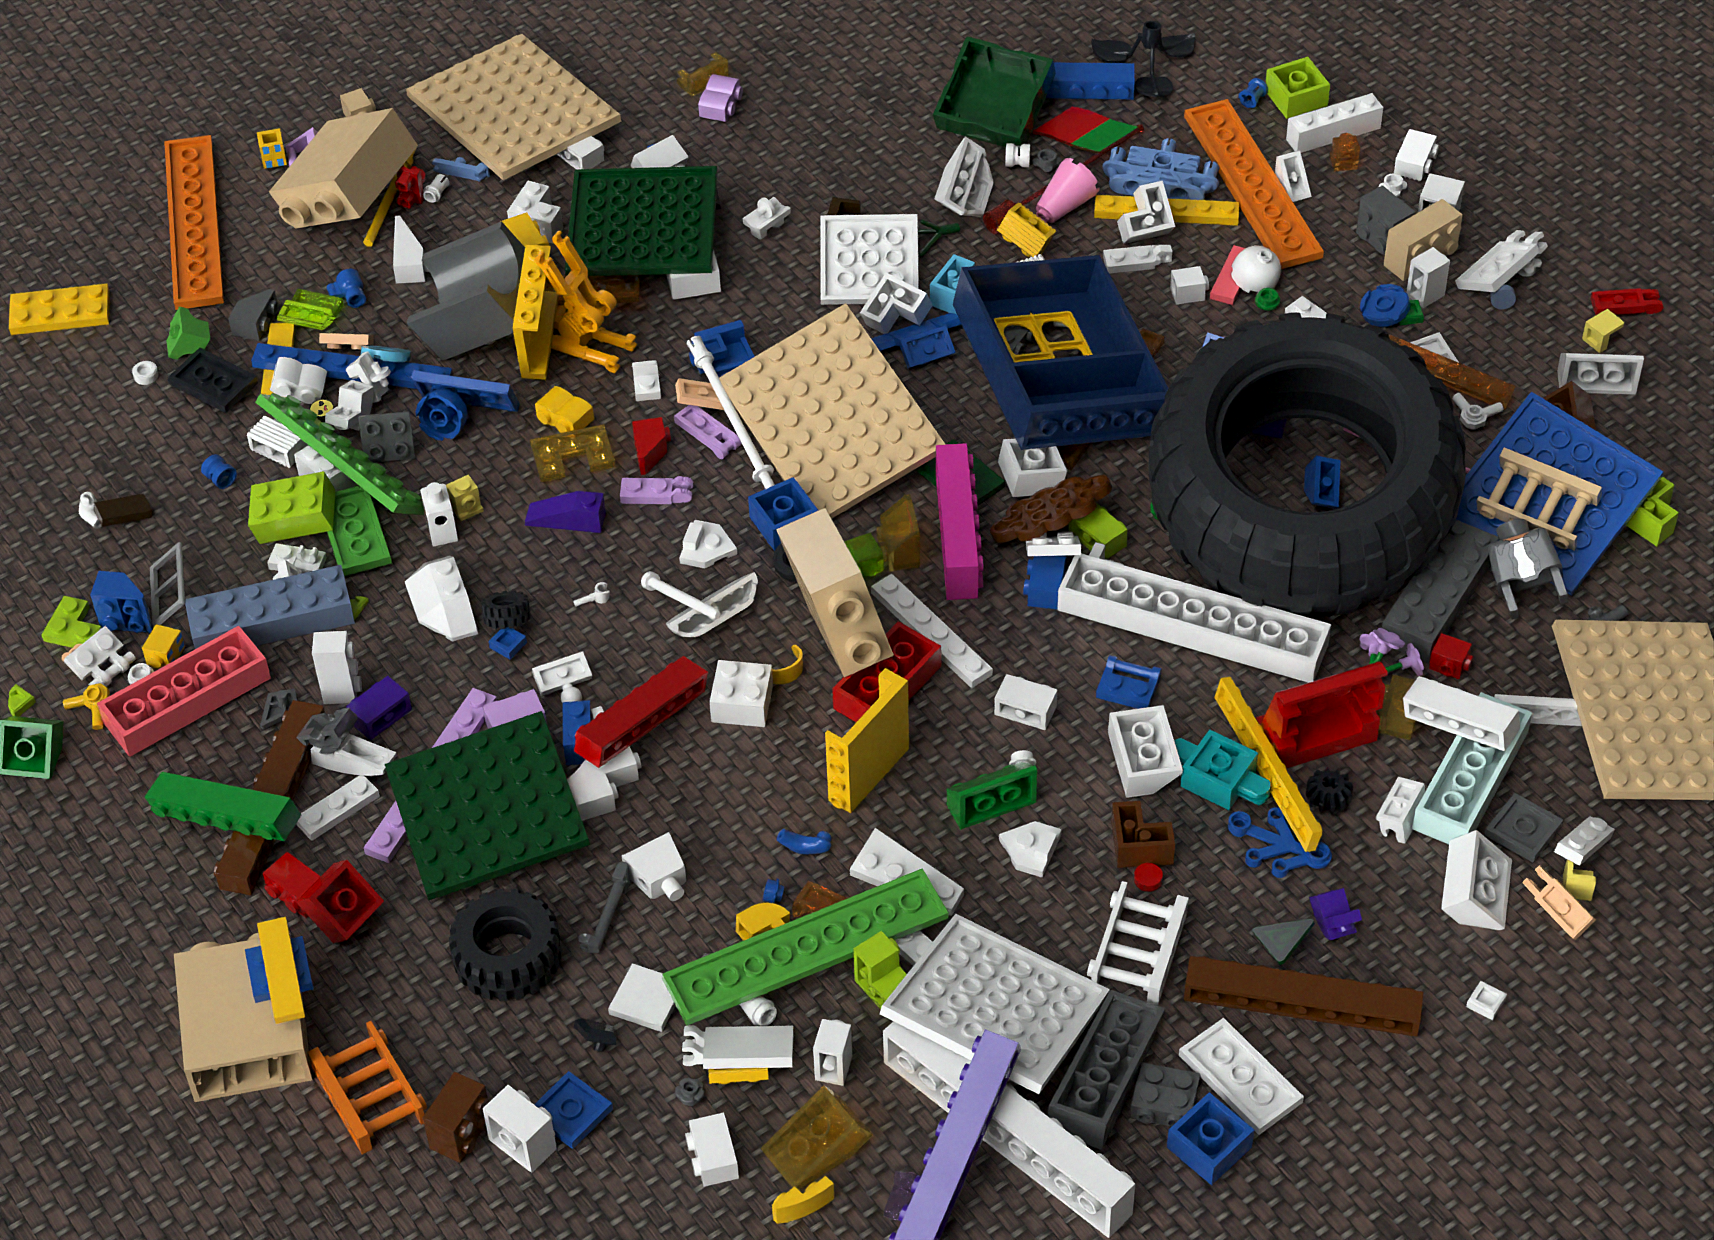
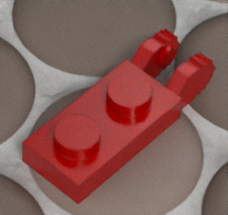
(1627, 301)

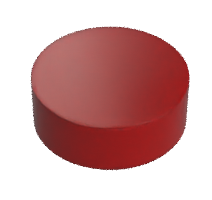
(1148, 877)

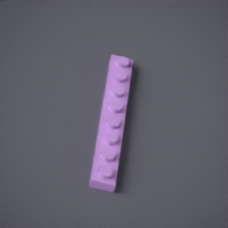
(466, 721)

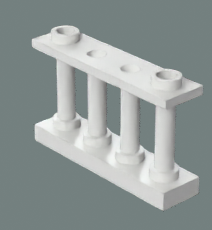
(1159, 960)

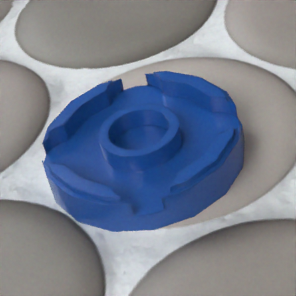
(1385, 305)

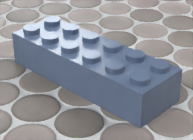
(273, 608)

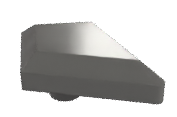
(276, 705)

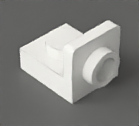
(646, 380)

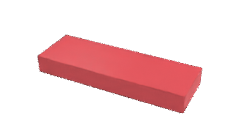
(1225, 288)

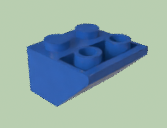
(120, 603)

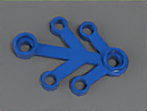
(1280, 843)

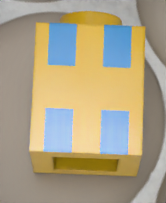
(271, 148)
(163, 646)

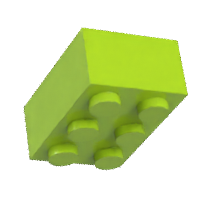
(291, 507)

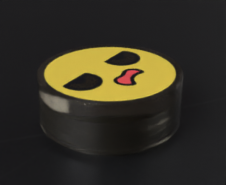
(321, 407)

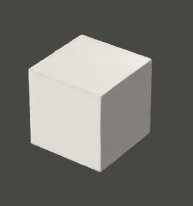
(1440, 188)

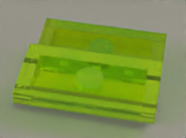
(310, 309)

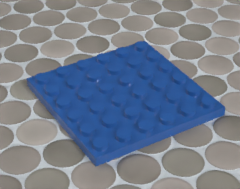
(1573, 447)

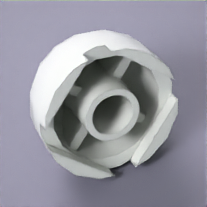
(1256, 269)

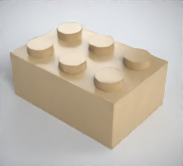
(1432, 227)

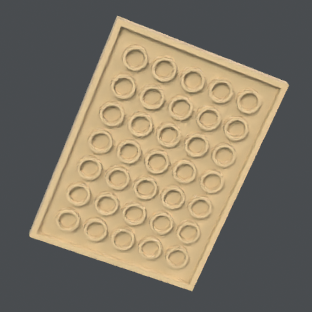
(513, 106)
(832, 412)
(1644, 704)

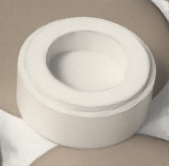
(145, 372)

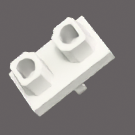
(768, 214)
(370, 374)

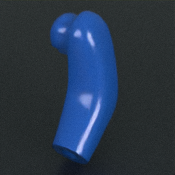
(804, 844)

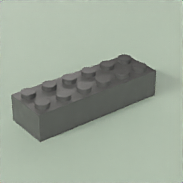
(1441, 589)

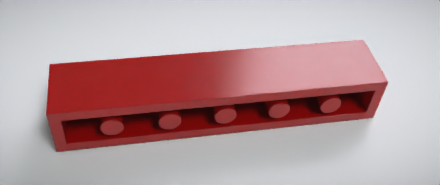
(640, 711)

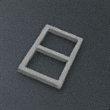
(157, 592)

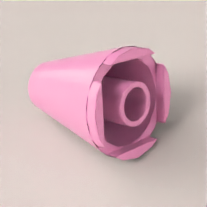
(1066, 191)

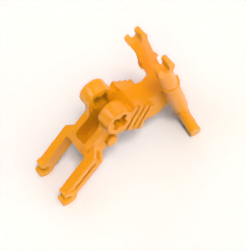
(585, 309)

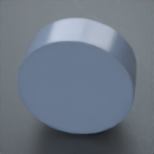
(1503, 297)

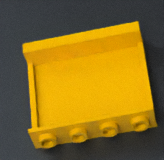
(534, 316)
(870, 746)

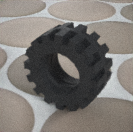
(505, 609)

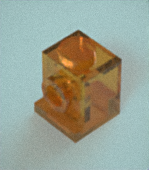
(1345, 146)

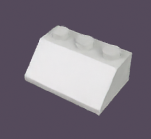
(1601, 372)
(1143, 749)
(1476, 882)

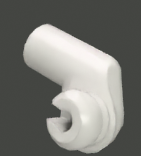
(86, 509)

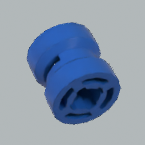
(218, 471)

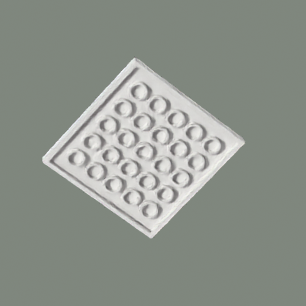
(987, 982)

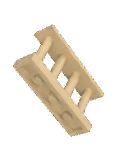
(1537, 474)

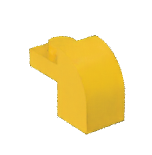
(760, 919)

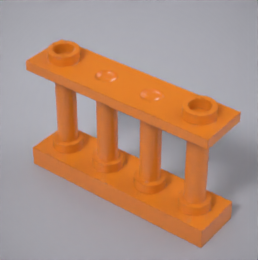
(350, 1109)

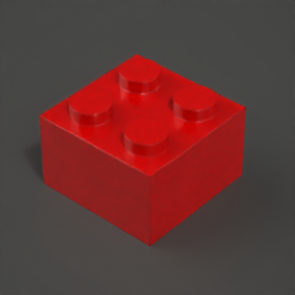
(340, 901)

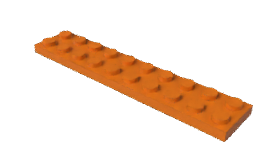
(1253, 183)
(193, 222)

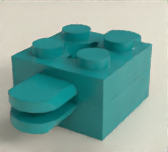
(1227, 759)

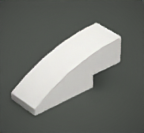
(355, 757)

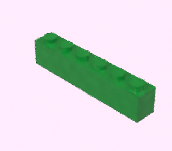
(223, 806)

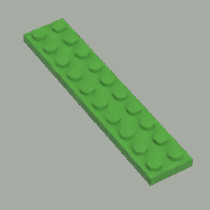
(802, 946)

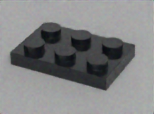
(212, 380)

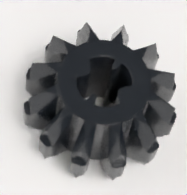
(1329, 790)

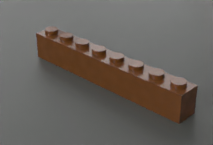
(280, 775)
(1303, 995)

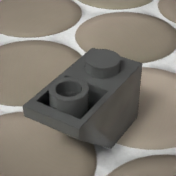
(253, 315)

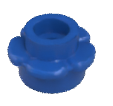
(773, 891)

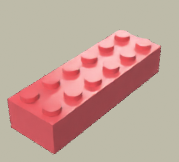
(184, 691)

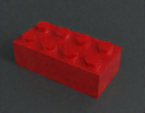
(913, 658)

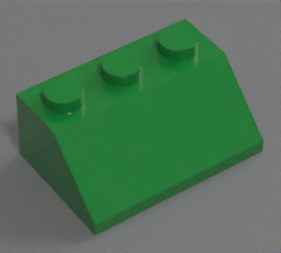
(993, 794)

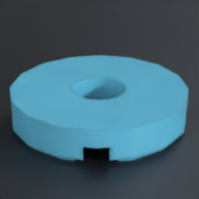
(387, 353)

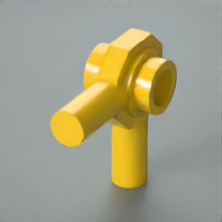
(90, 698)

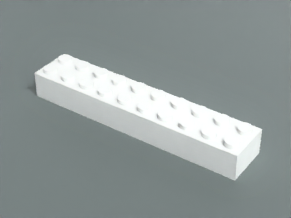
(1194, 617)
(1021, 1133)

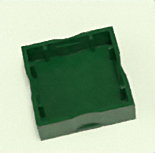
(994, 93)

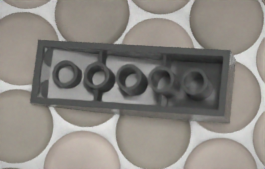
(1105, 1068)

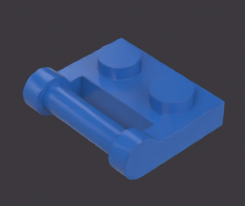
(1125, 689)

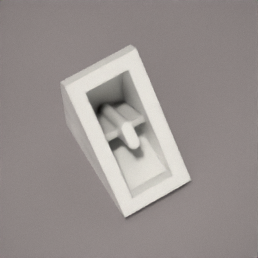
(1292, 175)

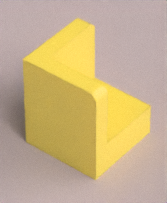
(1599, 328)
(1579, 882)

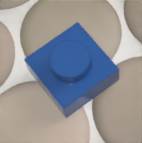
(507, 642)

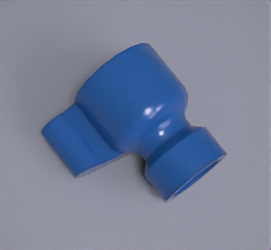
(350, 286)

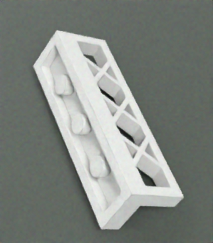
(1546, 709)

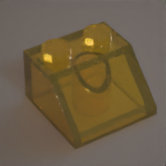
(900, 535)

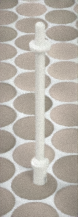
(704, 360)

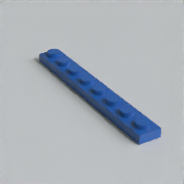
(335, 364)

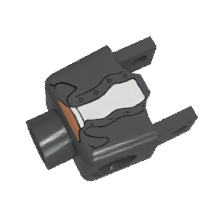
(1524, 561)

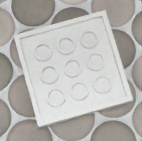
(860, 252)

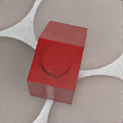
(650, 442)

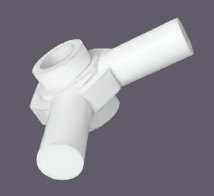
(1473, 415)

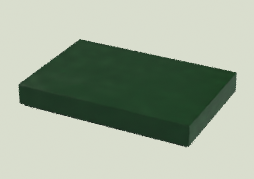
(986, 481)

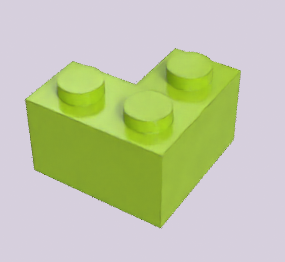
(1655, 517)
(878, 967)

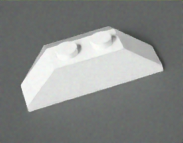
(966, 180)
(441, 599)

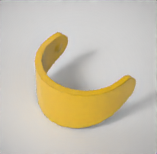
(792, 672)

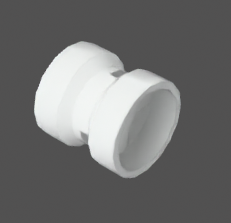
(1012, 155)

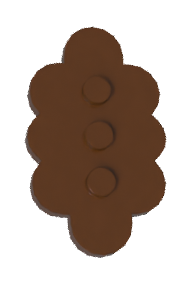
(1051, 508)

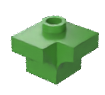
(186, 334)

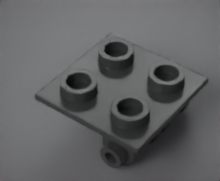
(387, 436)

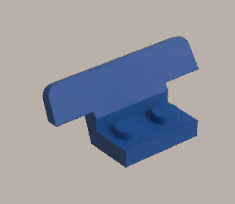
(922, 342)

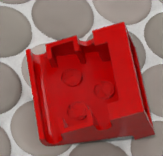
(1325, 715)

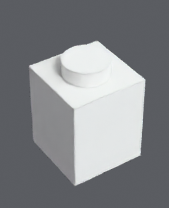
(1188, 285)

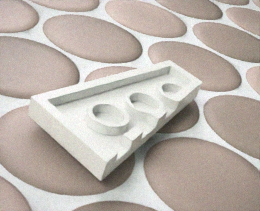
(886, 860)

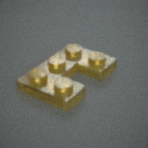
(551, 449)

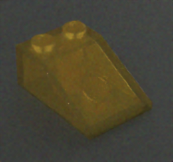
(816, 1139)

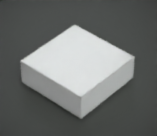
(1486, 1000)

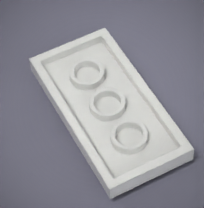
(1241, 1076)

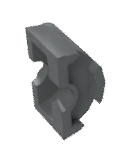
(327, 730)

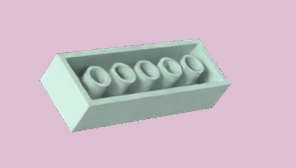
(1466, 783)

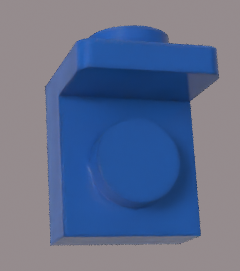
(714, 345)

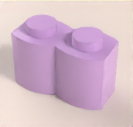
(720, 98)

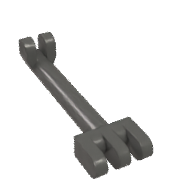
(621, 881)

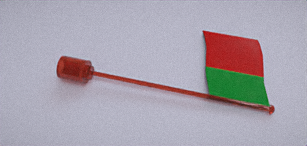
(1078, 129)

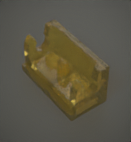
(697, 80)

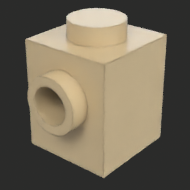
(356, 103)

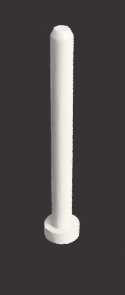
(651, 581)

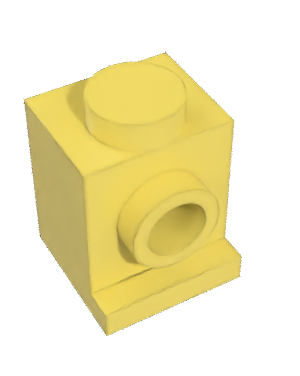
(464, 498)

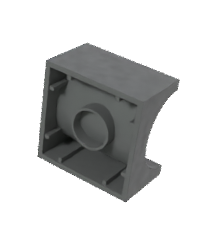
(475, 289)

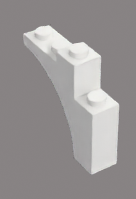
(596, 787)

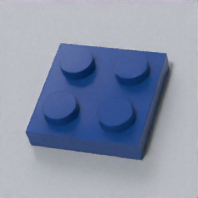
(258, 974)
(574, 1109)

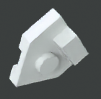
(705, 544)
(1031, 846)

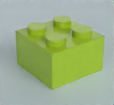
(1297, 87)

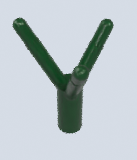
(938, 230)

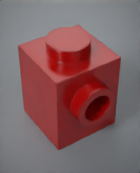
(1451, 656)

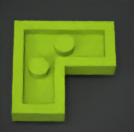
(66, 623)

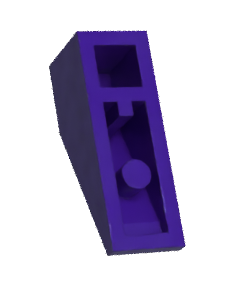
(569, 512)

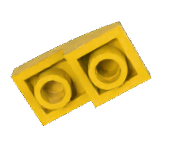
(796, 1205)

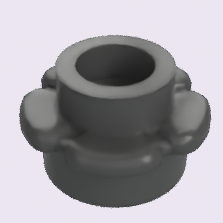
(690, 1097)

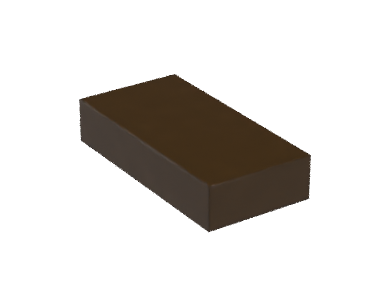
(122, 510)

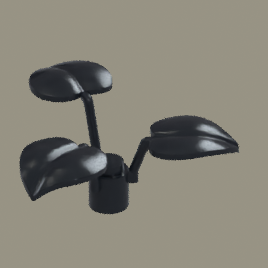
(1175, 46)

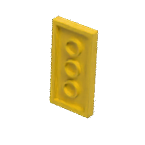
(59, 309)

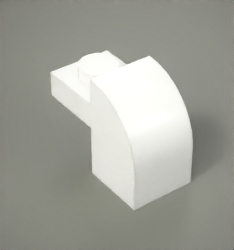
(354, 401)

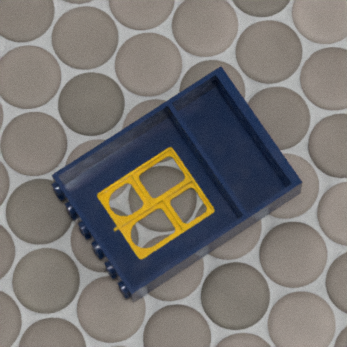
(1065, 400)

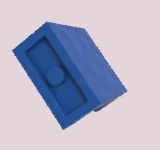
(735, 342)

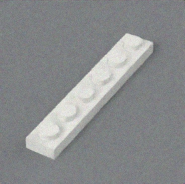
(919, 617)

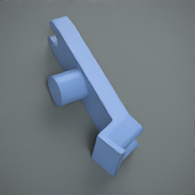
(461, 169)

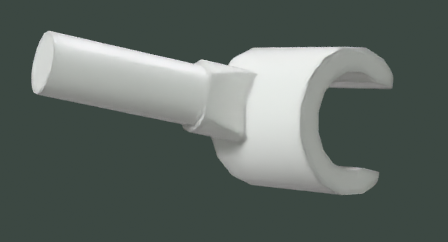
(600, 595)

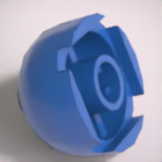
(442, 414)

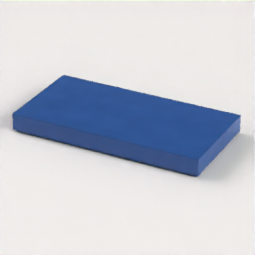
(473, 391)

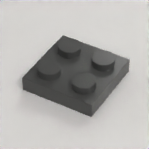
(1523, 827)

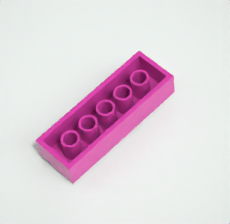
(958, 522)

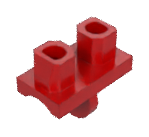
(410, 186)

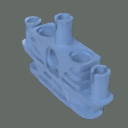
(1147, 165)

